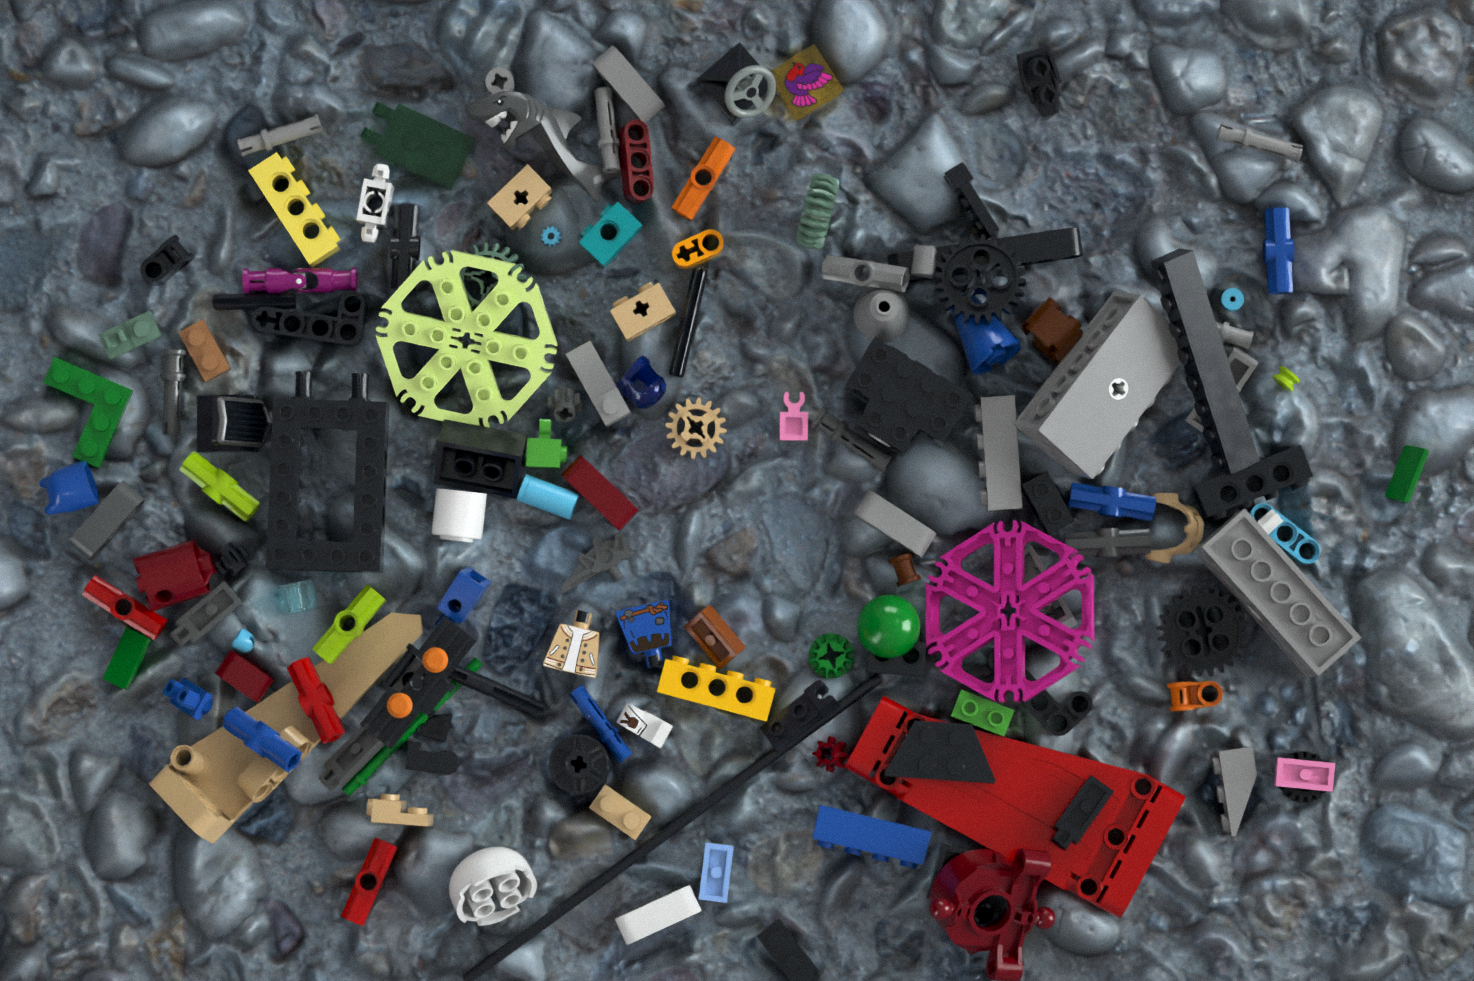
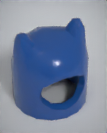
(70, 489)

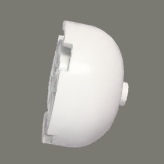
(489, 871)

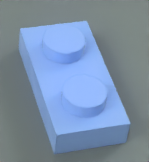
(716, 872)

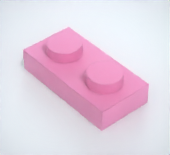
(1304, 774)

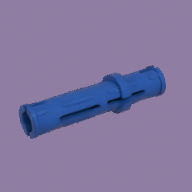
(607, 733)

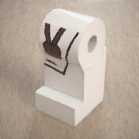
(644, 725)

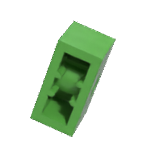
(981, 713)

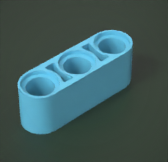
(1296, 539)

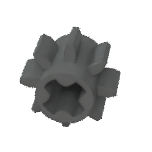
(564, 404)

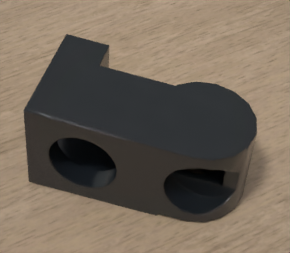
(442, 763)

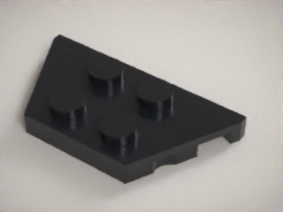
(941, 753)

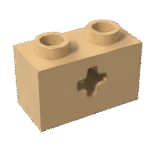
(505, 202)
(635, 325)

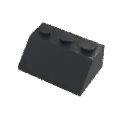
(480, 458)

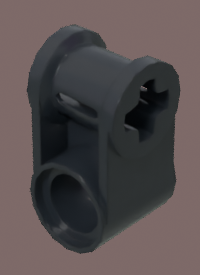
(167, 261)

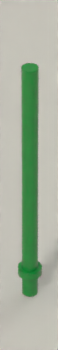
(361, 776)

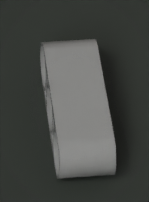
(628, 84)
(894, 523)

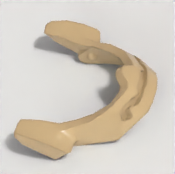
(1193, 529)

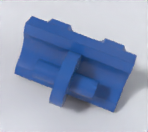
(188, 697)

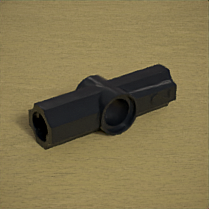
(404, 243)

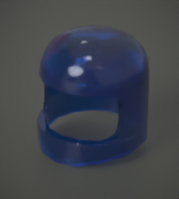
(642, 384)

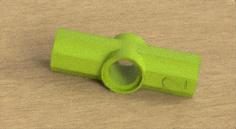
(220, 486)
(362, 610)

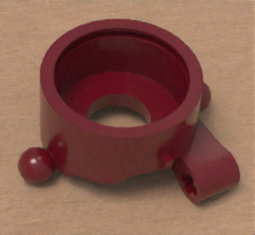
(987, 873)

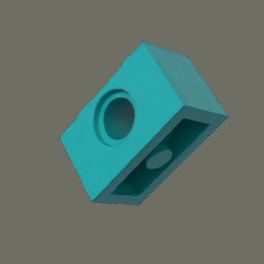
(604, 250)

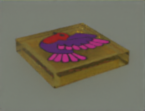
(806, 83)

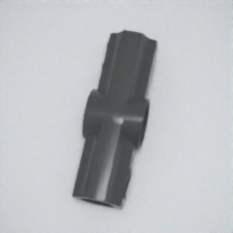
(1109, 542)

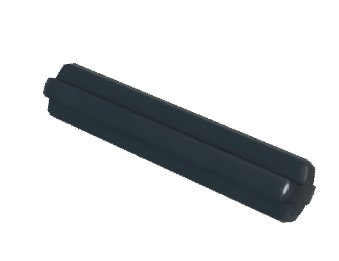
(253, 301)

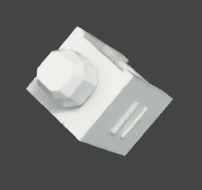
(380, 174)

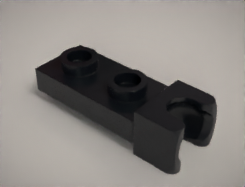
(960, 180)
(799, 715)

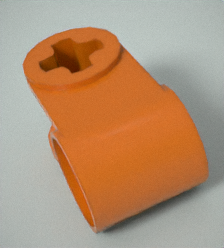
(1191, 695)

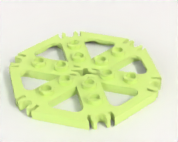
(459, 315)

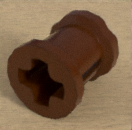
(904, 569)

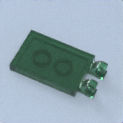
(420, 144)

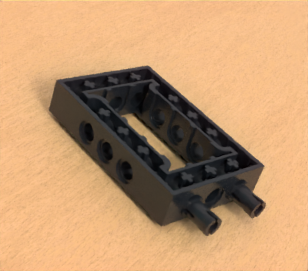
(372, 428)

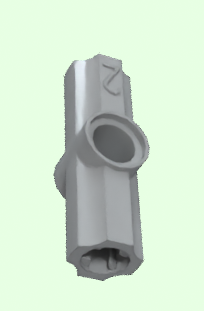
(850, 271)

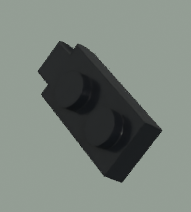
(1080, 812)
(788, 953)

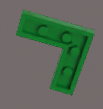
(109, 406)

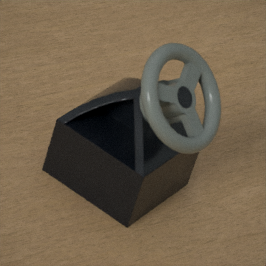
(738, 85)

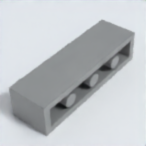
(1000, 454)

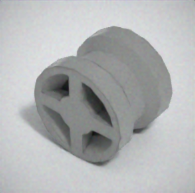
(500, 84)

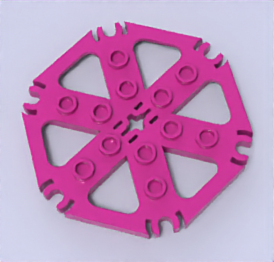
(994, 625)

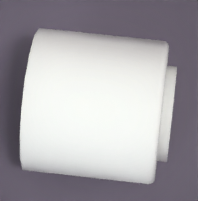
(458, 515)

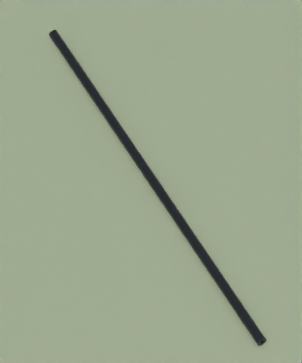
(662, 836)

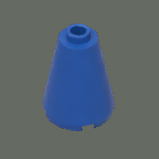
(986, 343)

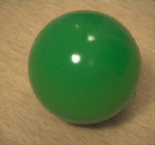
(888, 626)

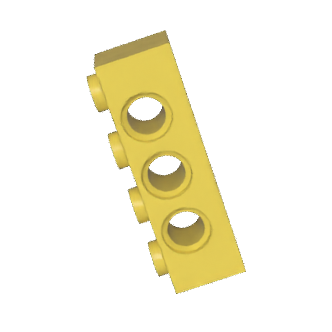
(266, 176)

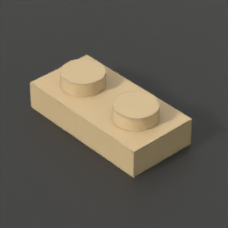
(620, 812)

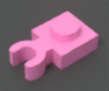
(794, 423)

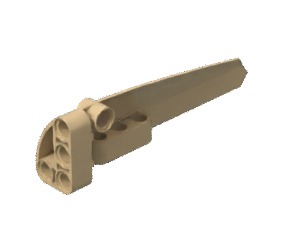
(230, 776)

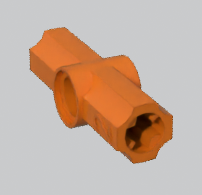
(694, 194)

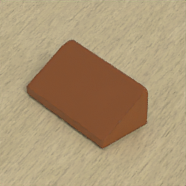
(714, 636)

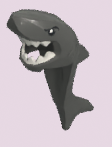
(549, 129)

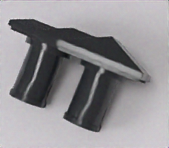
(1040, 79)

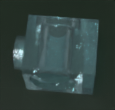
(296, 597)

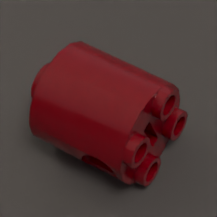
(174, 574)

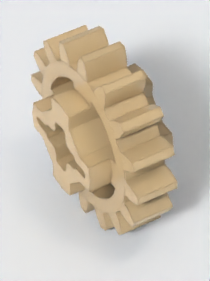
(706, 420)

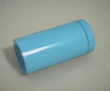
(548, 497)

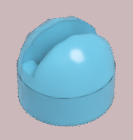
(243, 641)

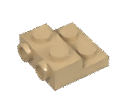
(393, 811)

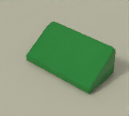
(1406, 474)
(127, 658)

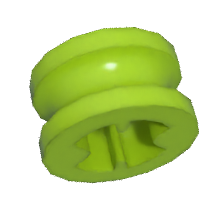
(1286, 378)

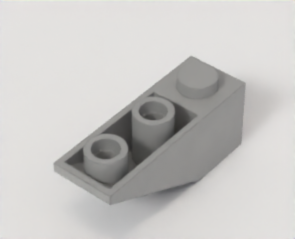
(1236, 778)

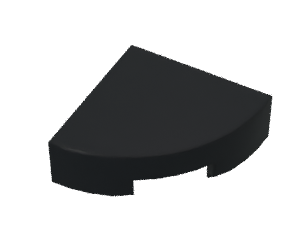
(437, 727)

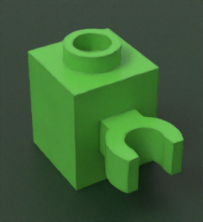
(544, 451)

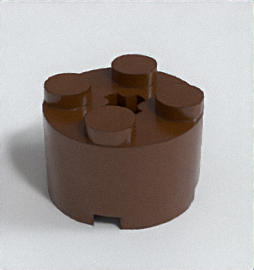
(1052, 330)

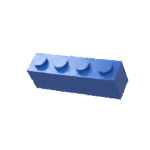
(871, 835)

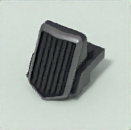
(231, 423)

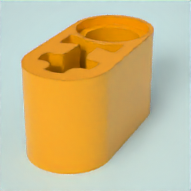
(688, 245)

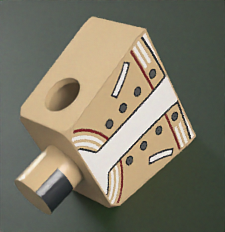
(575, 647)

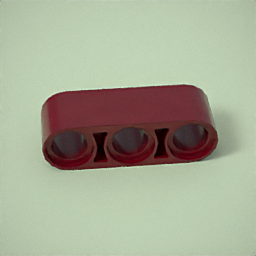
(642, 150)
(599, 492)

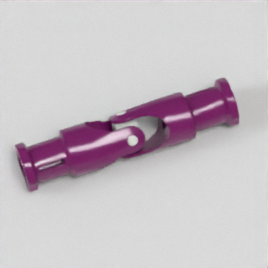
(280, 280)

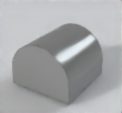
(924, 261)

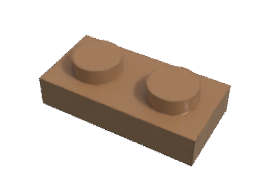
(204, 350)

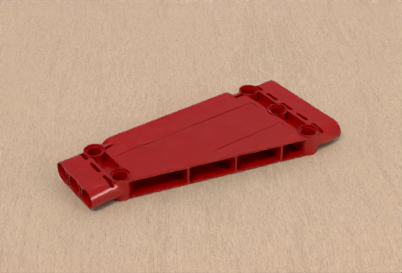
(1026, 802)

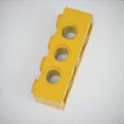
(671, 685)

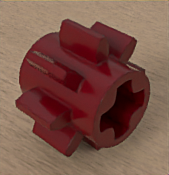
(838, 754)

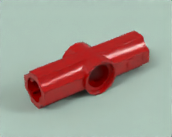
(110, 597)
(316, 700)
(360, 898)

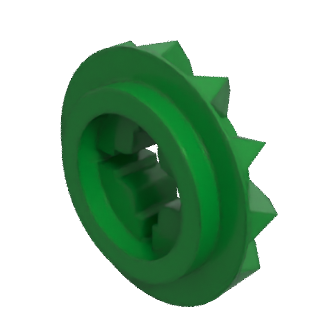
(837, 643)

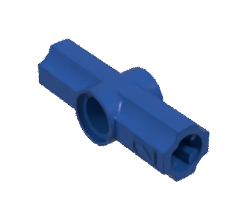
(1278, 251)
(1112, 501)
(262, 739)

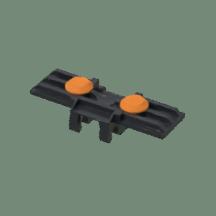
(425, 689)

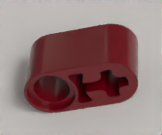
(244, 676)

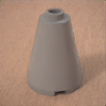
(884, 325)

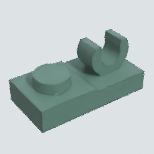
(130, 335)

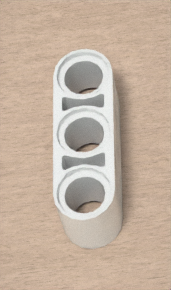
(658, 914)

